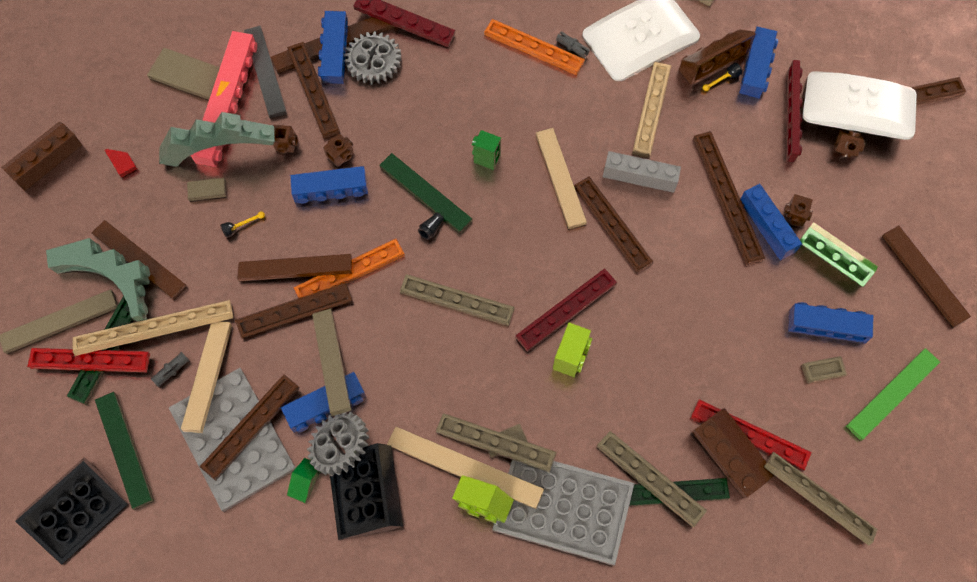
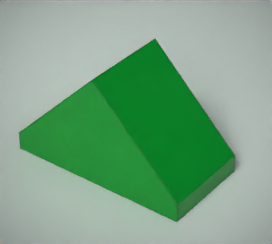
(302, 481)

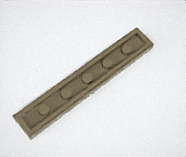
(457, 300)
(58, 321)
(331, 362)
(496, 442)
(652, 479)
(821, 498)

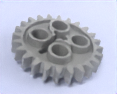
(387, 61)
(326, 452)

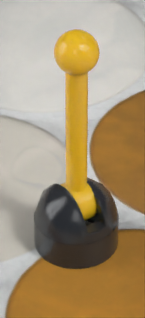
(733, 71)
(229, 228)

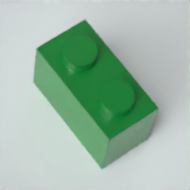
(486, 149)

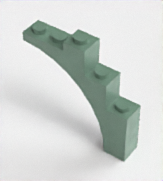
(203, 134)
(88, 257)

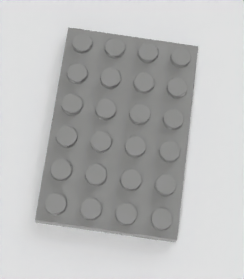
(258, 464)
(576, 513)

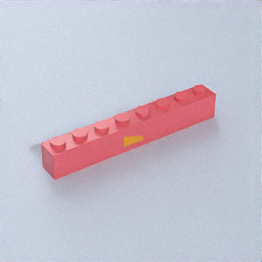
(227, 88)

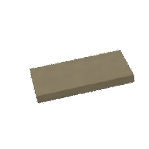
(184, 73)

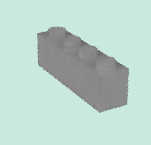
(641, 171)

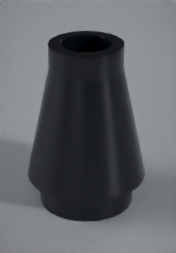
(430, 226)

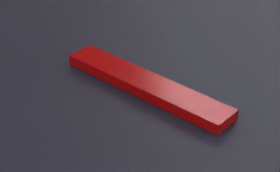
(94, 361)
(761, 439)

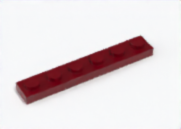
(406, 20)
(794, 132)
(565, 310)

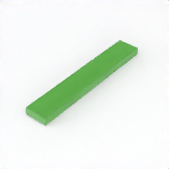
(892, 394)

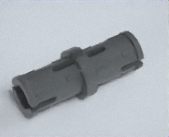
(572, 44)
(170, 369)

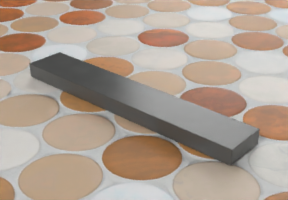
(266, 75)

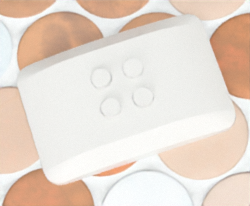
(640, 36)
(860, 104)

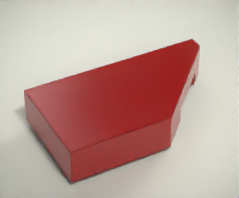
(121, 162)

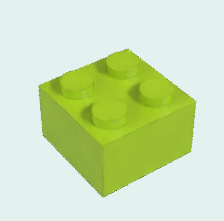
(571, 350)
(482, 499)

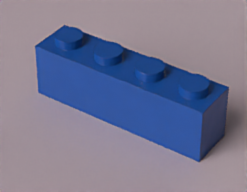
(333, 47)
(758, 63)
(329, 184)
(770, 222)
(831, 322)
(315, 405)

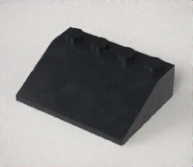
(367, 495)
(71, 511)

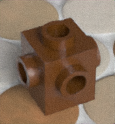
(284, 138)
(849, 143)
(339, 149)
(798, 210)

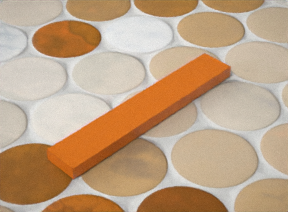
(534, 47)
(361, 266)

